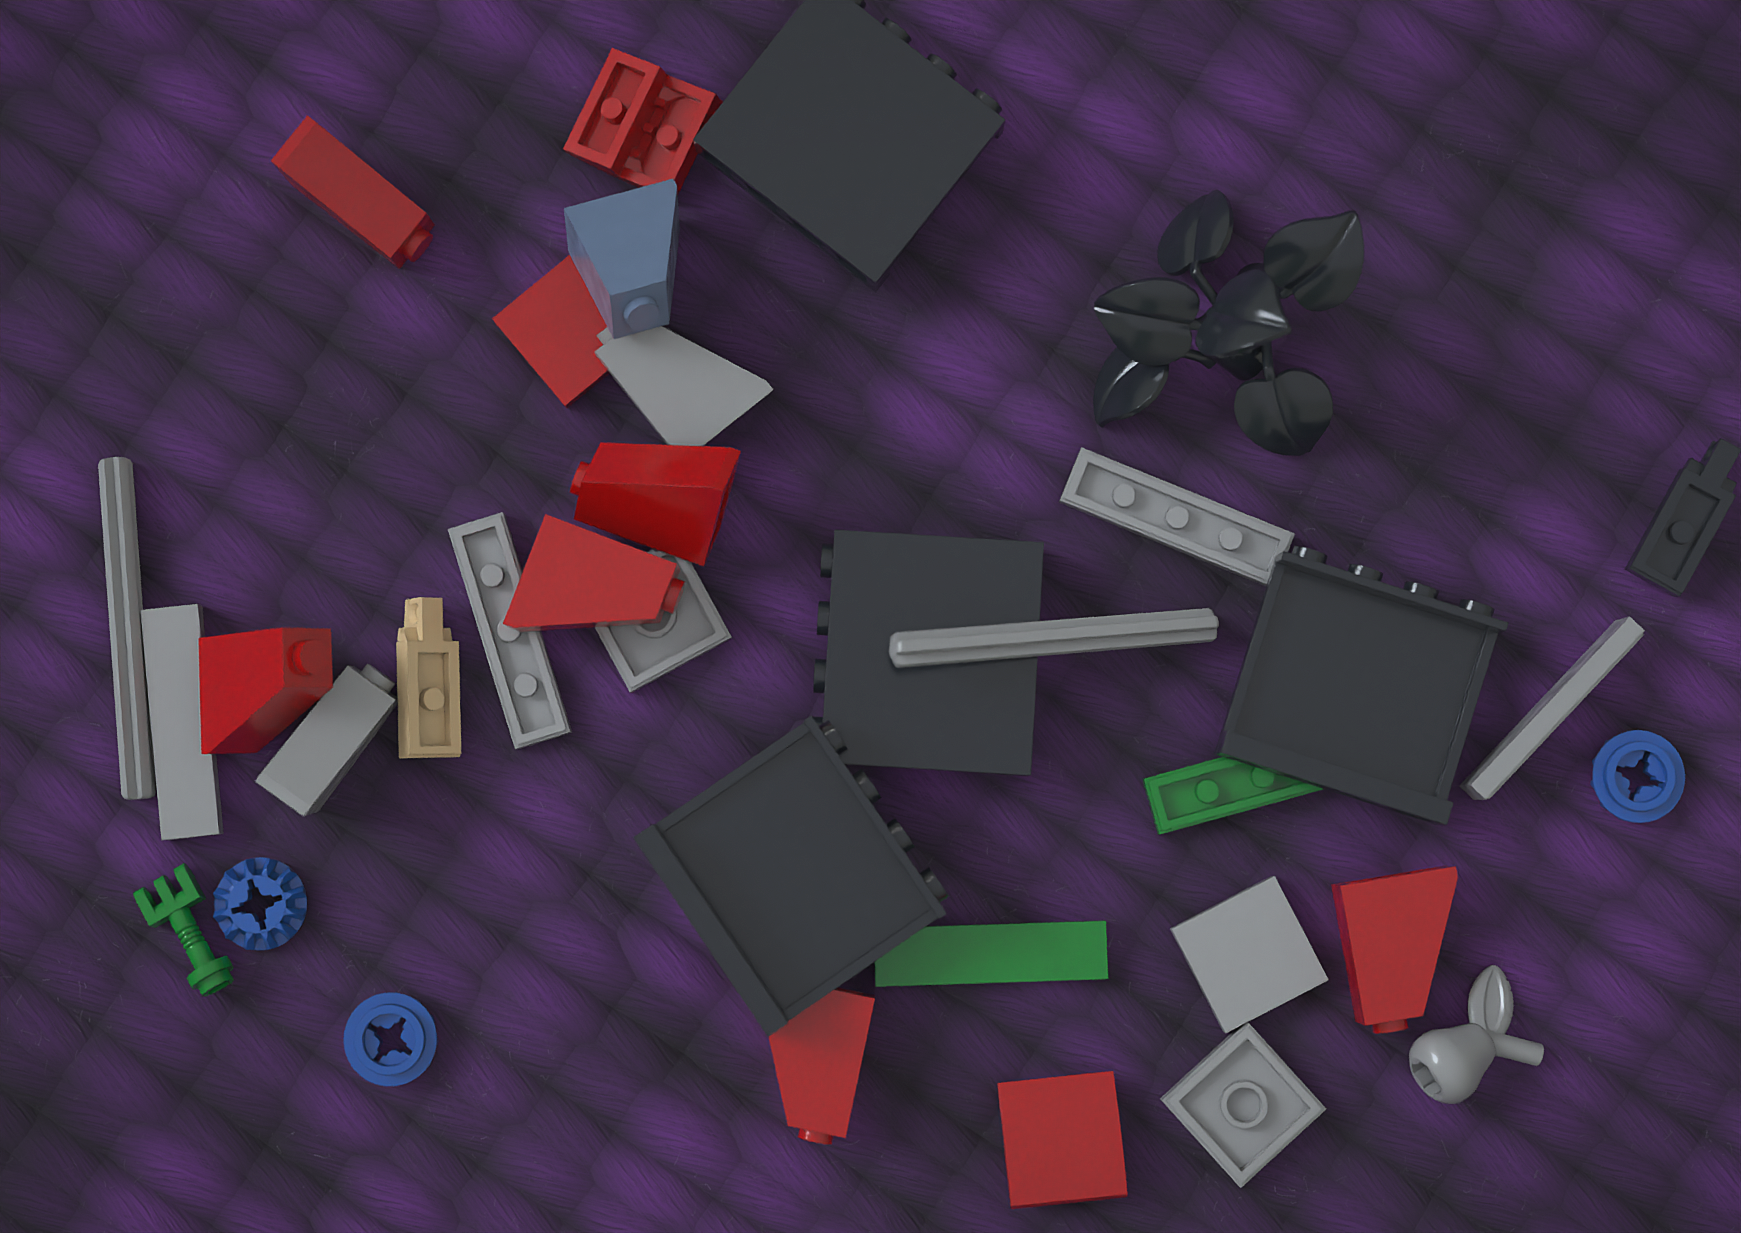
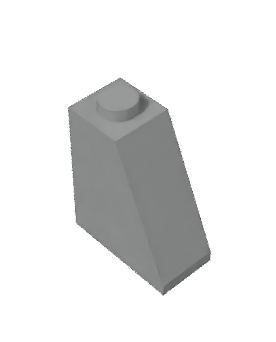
(679, 384)
(330, 739)

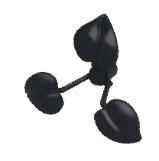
(1308, 258)
(1241, 321)

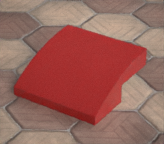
(640, 122)
(1062, 1140)

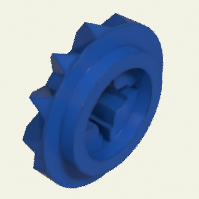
(1660, 763)
(271, 879)
(363, 1043)

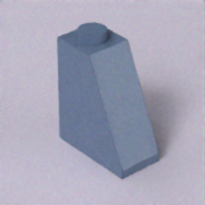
(628, 254)

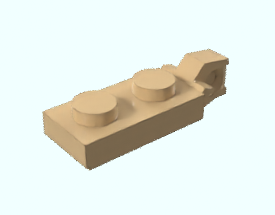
(427, 683)

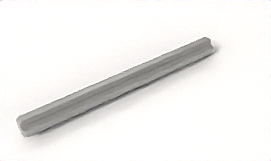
(125, 625)
(1052, 637)

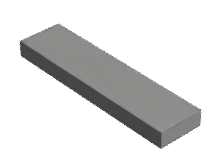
(1174, 516)
(515, 658)
(1552, 709)
(184, 777)

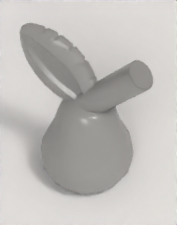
(1454, 1059)

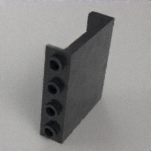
(849, 134)
(1359, 685)
(938, 714)
(792, 874)

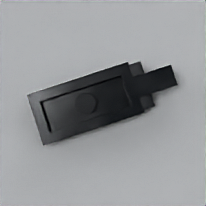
(1686, 520)

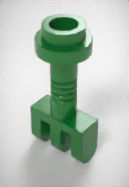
(209, 973)

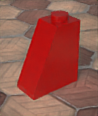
(354, 193)
(658, 494)
(590, 582)
(259, 684)
(1393, 941)
(821, 1062)

